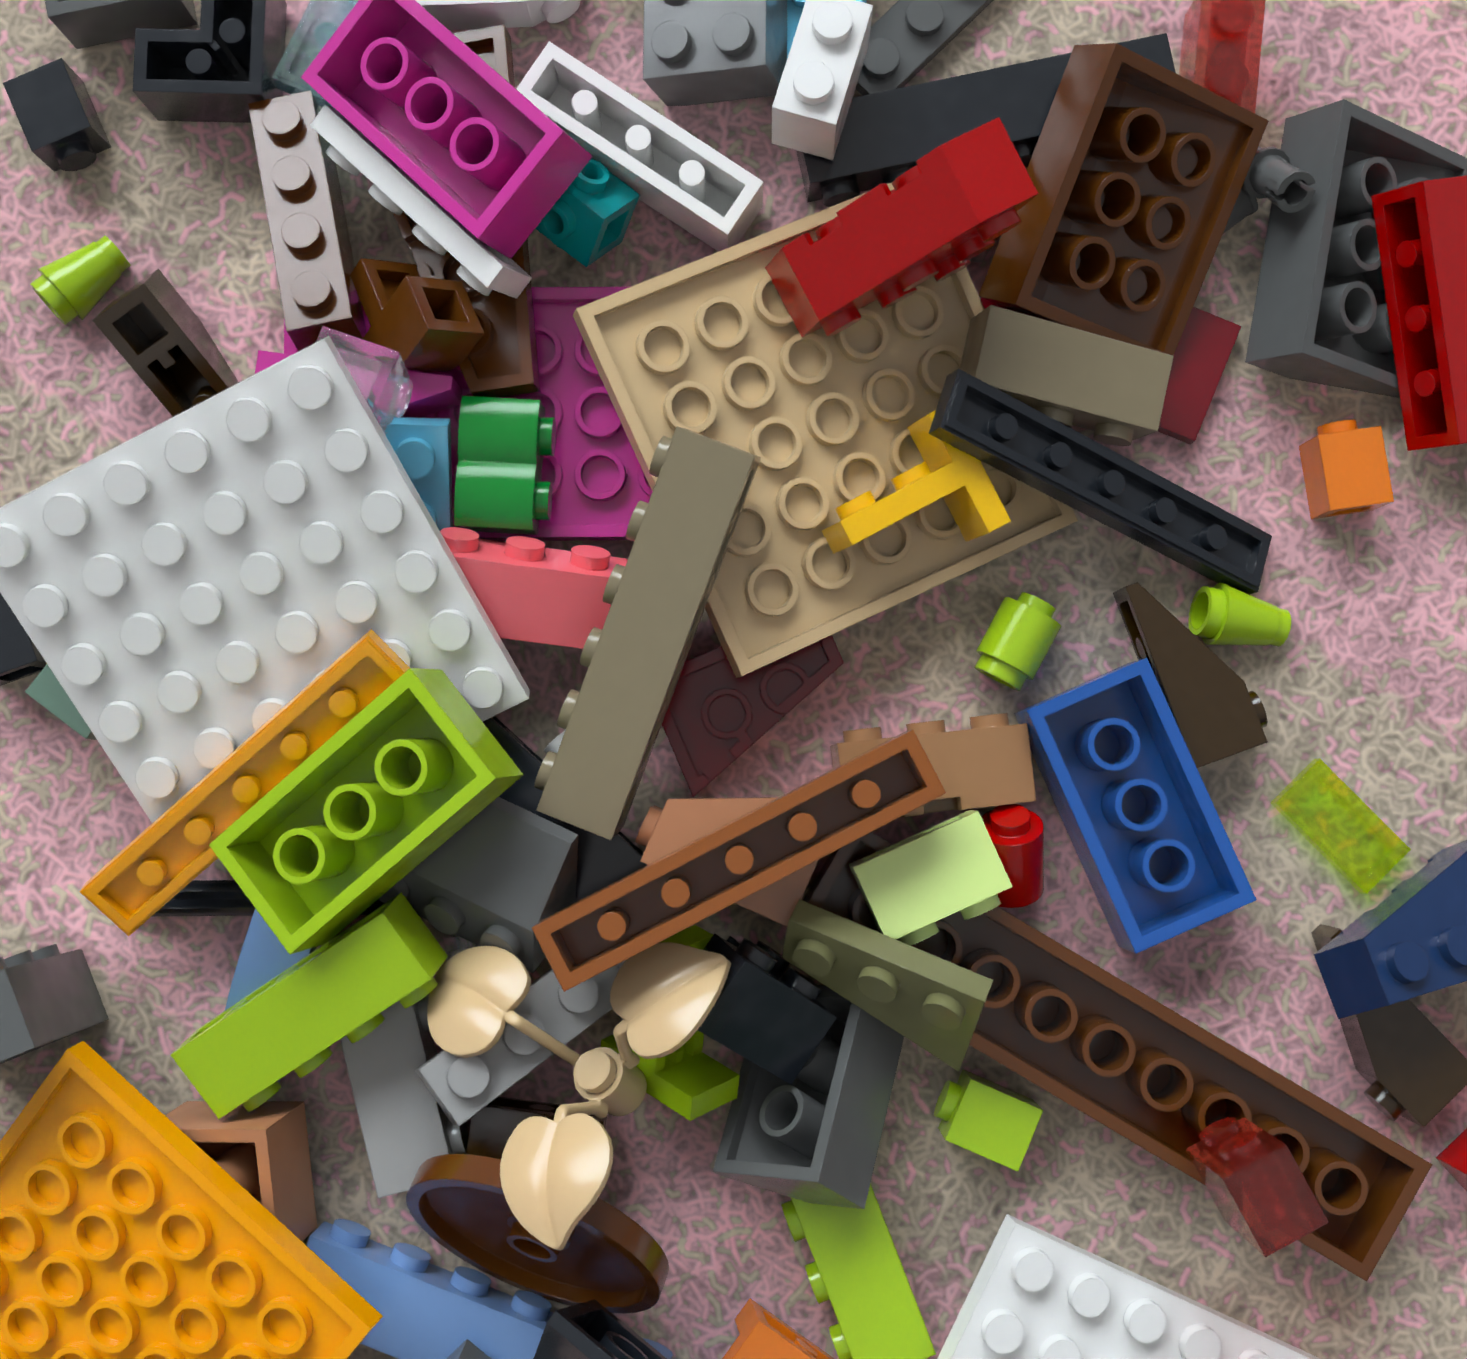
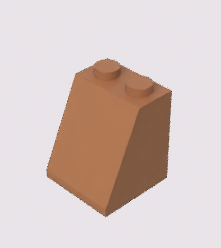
(692, 818)

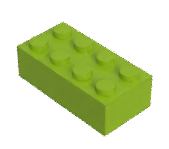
(365, 809)

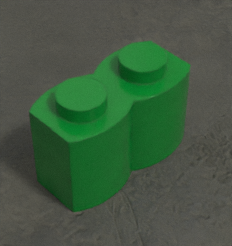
(502, 464)

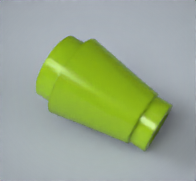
(80, 279)
(1236, 618)

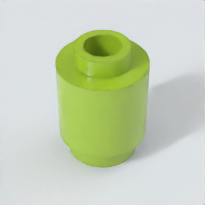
(1017, 640)

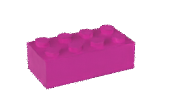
(447, 119)

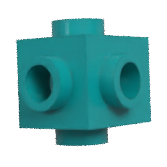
(590, 214)

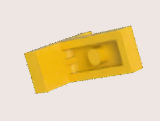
(943, 474)

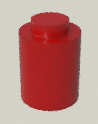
(1020, 845)

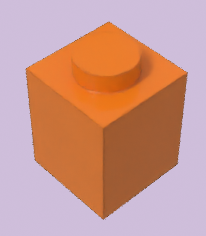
(1345, 470)

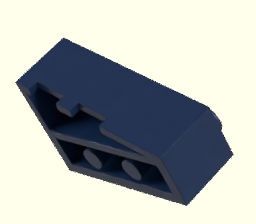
(1405, 943)

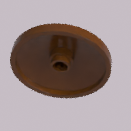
(605, 1258)

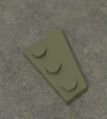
(892, 981)

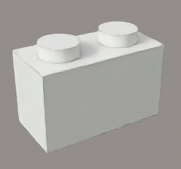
(821, 75)

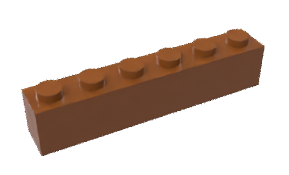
(738, 859)

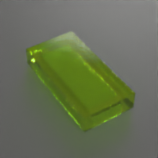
(1340, 826)

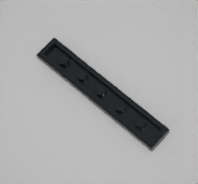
(1099, 482)

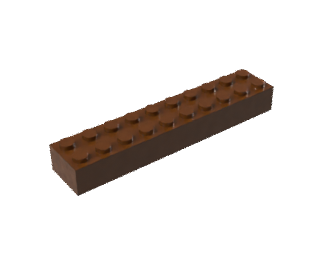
(1152, 1068)

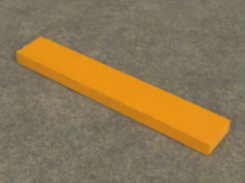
(178, 842)

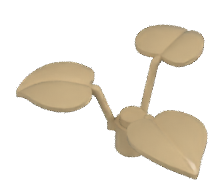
(562, 1165)

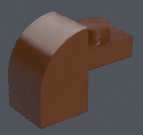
(416, 315)

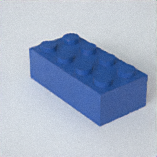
(1135, 807)

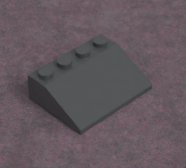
(1321, 275)

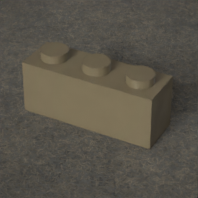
(1070, 373)

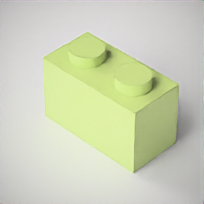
(931, 878)

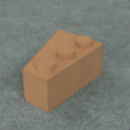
(974, 765)

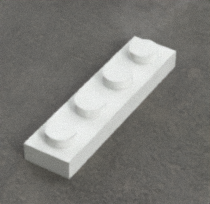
(435, 227)

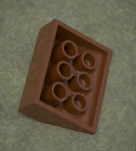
(1129, 200)

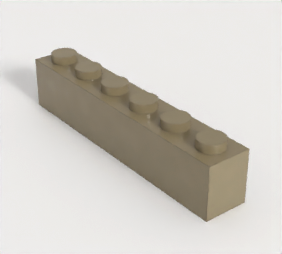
(647, 631)

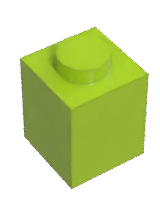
(987, 1119)

